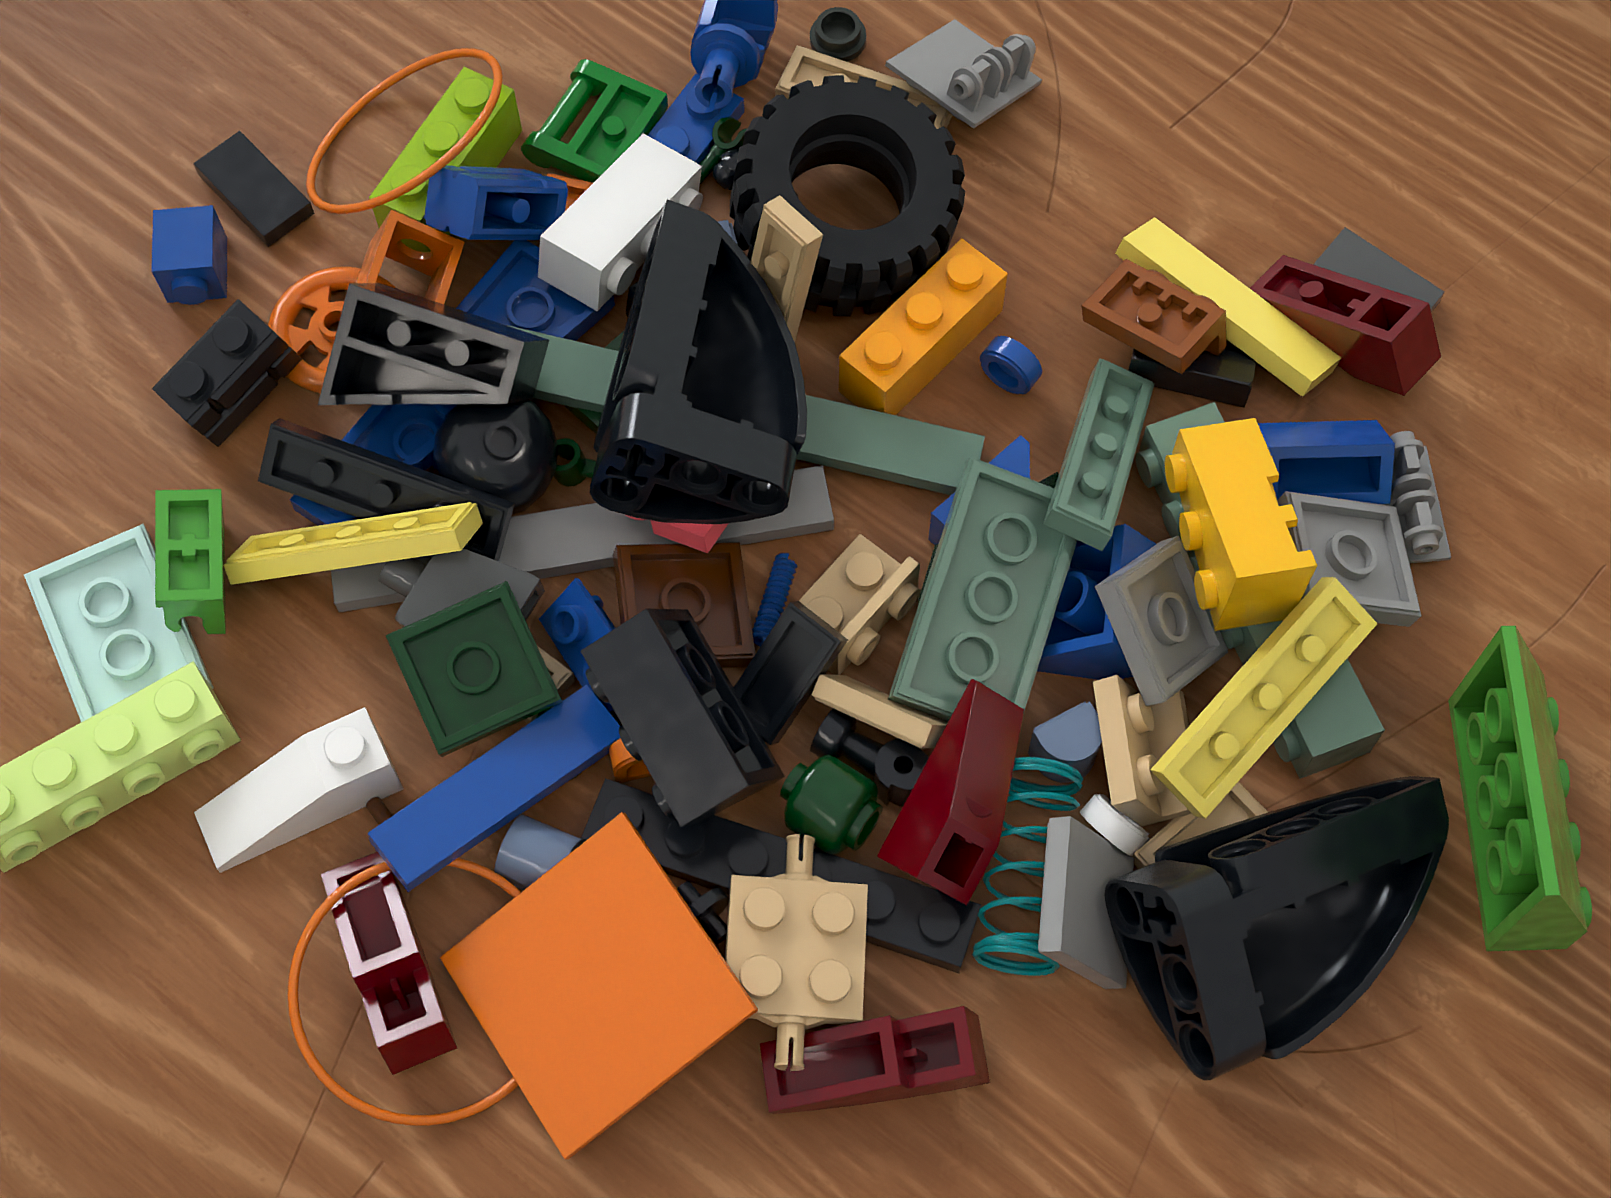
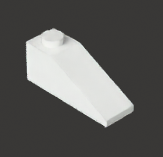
(299, 790)

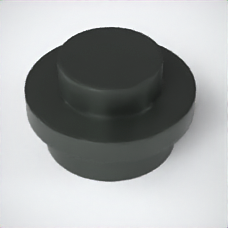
(838, 34)

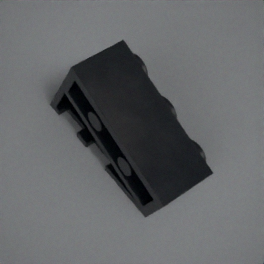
(424, 352)

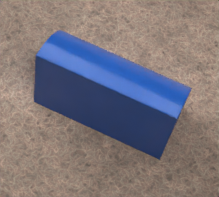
(1332, 459)

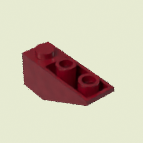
(960, 797)

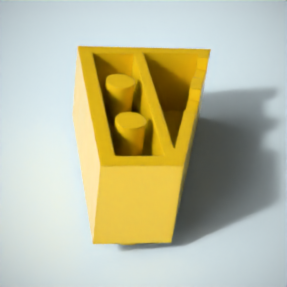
(1236, 526)

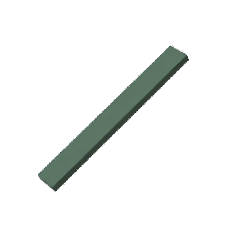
(835, 433)

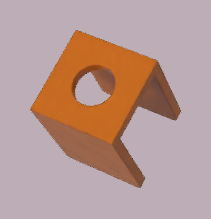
(438, 263)

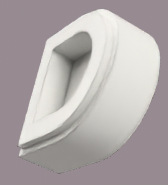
(1114, 825)

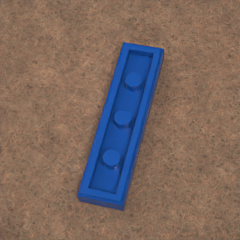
(495, 788)

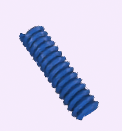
(774, 597)

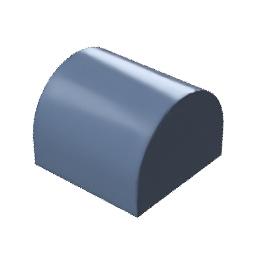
(1070, 739)
(532, 850)

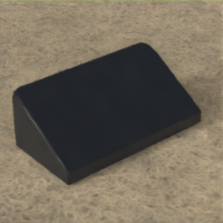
(1217, 378)

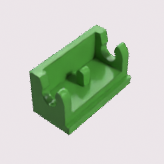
(190, 557)

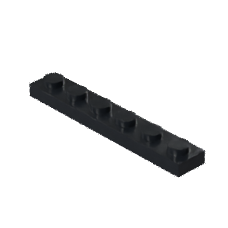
(899, 911)

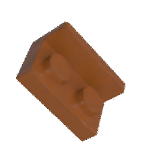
(1156, 316)

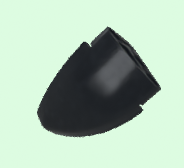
(702, 387)
(1277, 919)

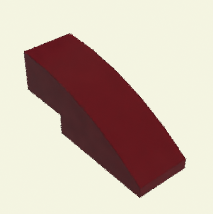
(389, 967)
(879, 1062)

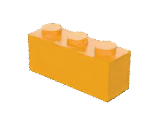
(922, 330)

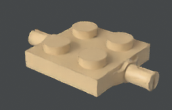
(798, 949)

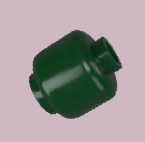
(831, 804)

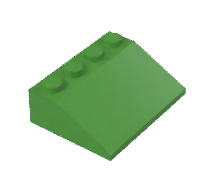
(1517, 803)

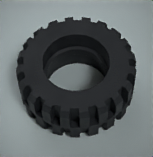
(871, 132)

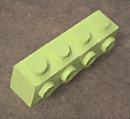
(109, 762)

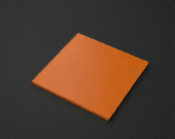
(597, 985)

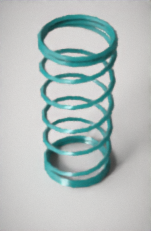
(1025, 942)

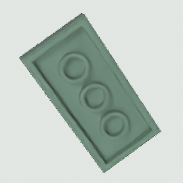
(985, 594)

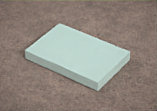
(107, 623)

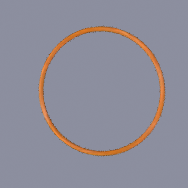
(434, 168)
(296, 1023)

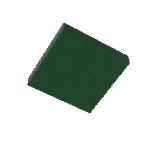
(473, 669)

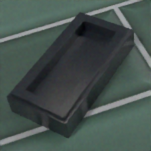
(254, 188)
(787, 669)

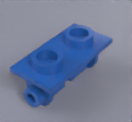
(574, 624)

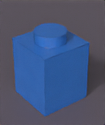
(189, 254)

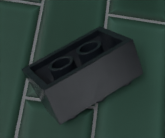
(680, 714)

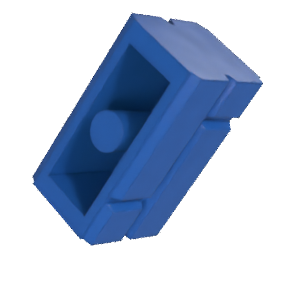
(494, 202)

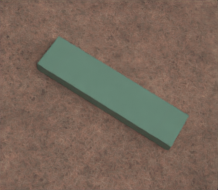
(1099, 455)

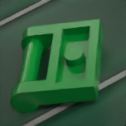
(611, 127)

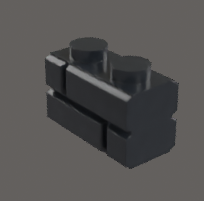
(227, 373)

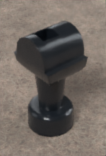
(892, 765)

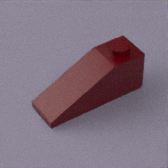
(1374, 330)

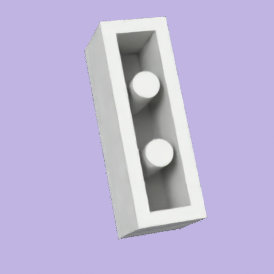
(610, 226)

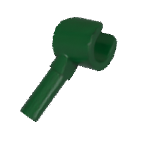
(722, 136)
(577, 469)

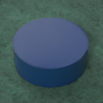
(1010, 365)

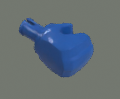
(730, 45)

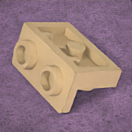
(861, 596)
(1132, 744)

